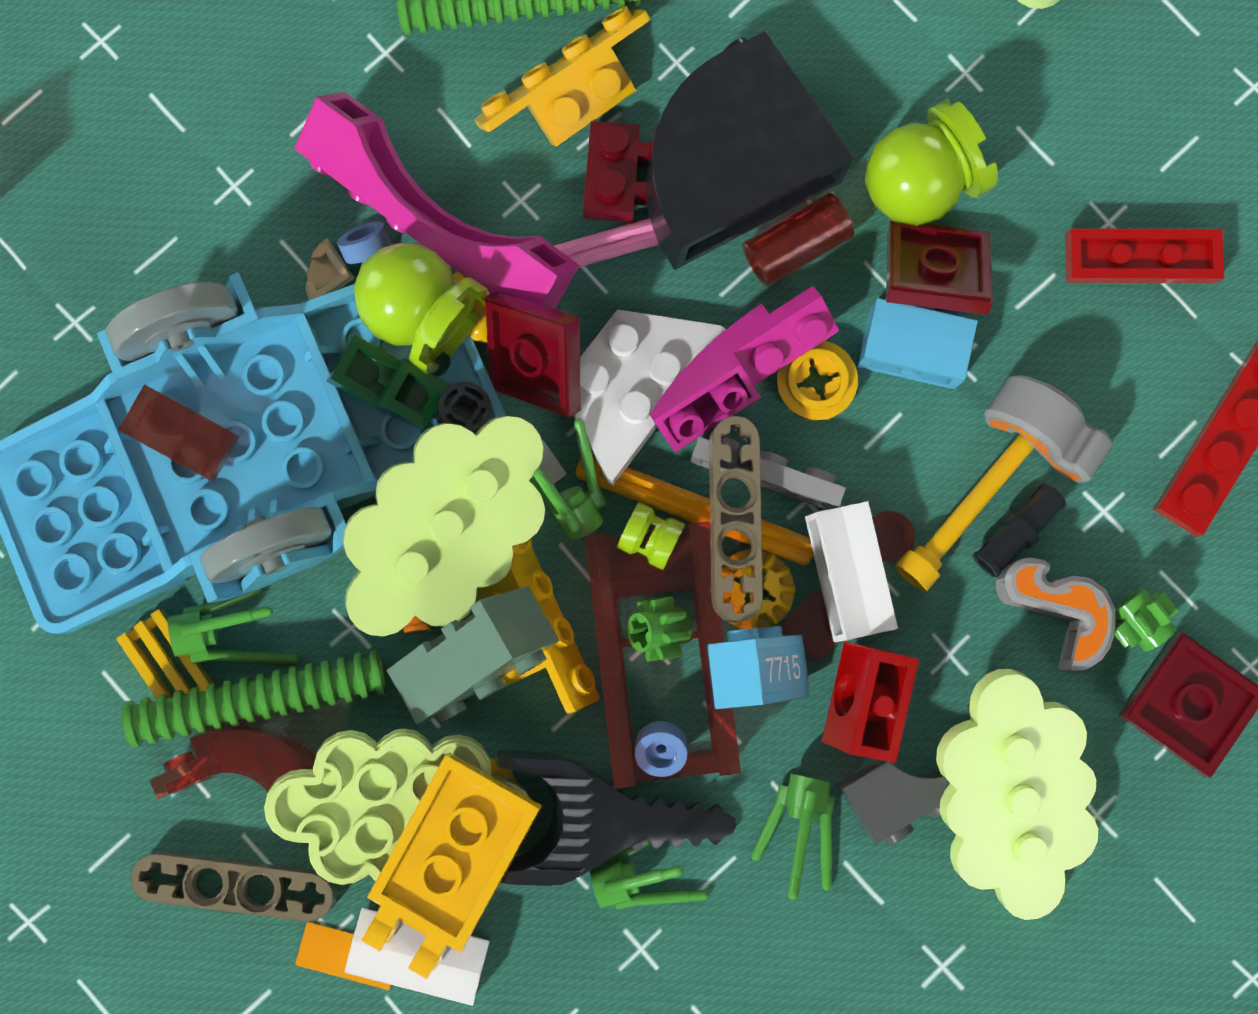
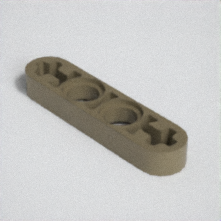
(741, 519)
(234, 892)

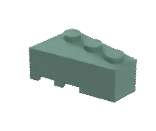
(473, 656)

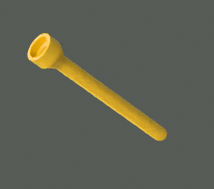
(922, 564)

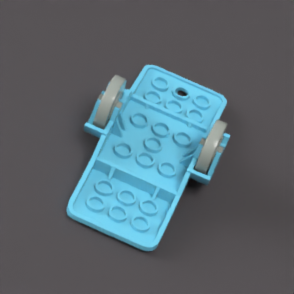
(115, 522)

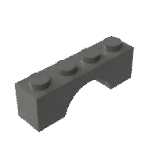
(891, 800)

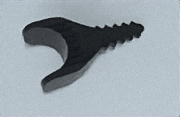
(598, 821)

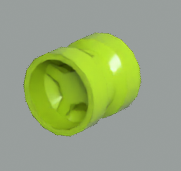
(661, 540)

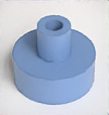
(363, 242)
(661, 748)

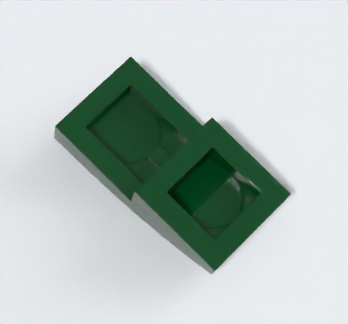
(387, 383)

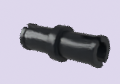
(1019, 530)

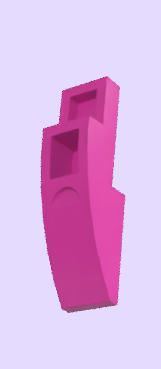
(726, 370)

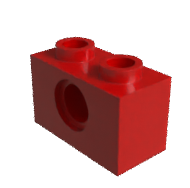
(870, 701)

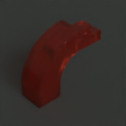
(242, 750)

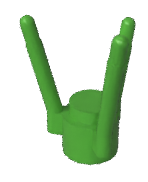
(573, 508)
(197, 629)
(807, 801)
(618, 883)

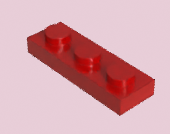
(1144, 256)

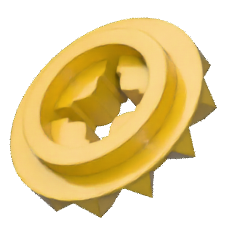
(838, 393)
(777, 583)

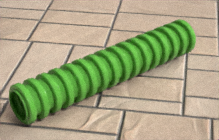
(438, 13)
(252, 698)

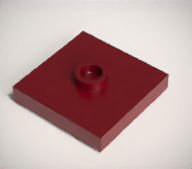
(939, 267)
(534, 353)
(1192, 704)

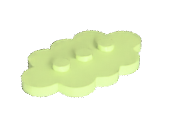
(443, 525)
(1017, 794)
(362, 797)

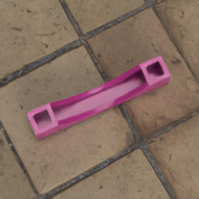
(355, 150)

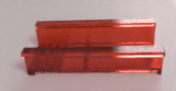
(625, 575)

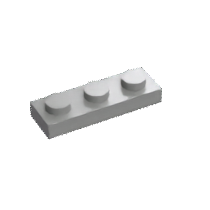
(811, 487)

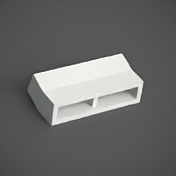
(851, 572)
(453, 979)

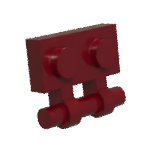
(612, 171)

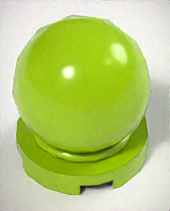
(925, 167)
(412, 299)

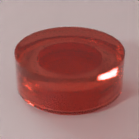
(893, 534)

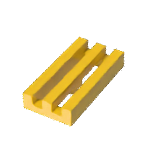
(143, 631)

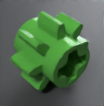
(1144, 619)
(659, 629)

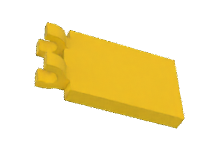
(449, 861)

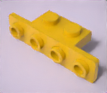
(574, 87)
(564, 662)

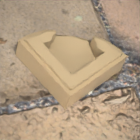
(327, 271)

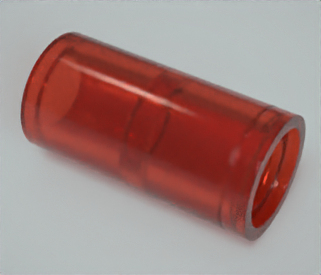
(798, 239)

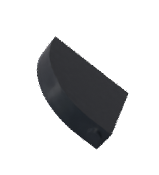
(737, 151)

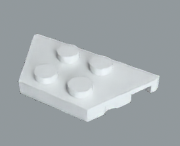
(627, 375)

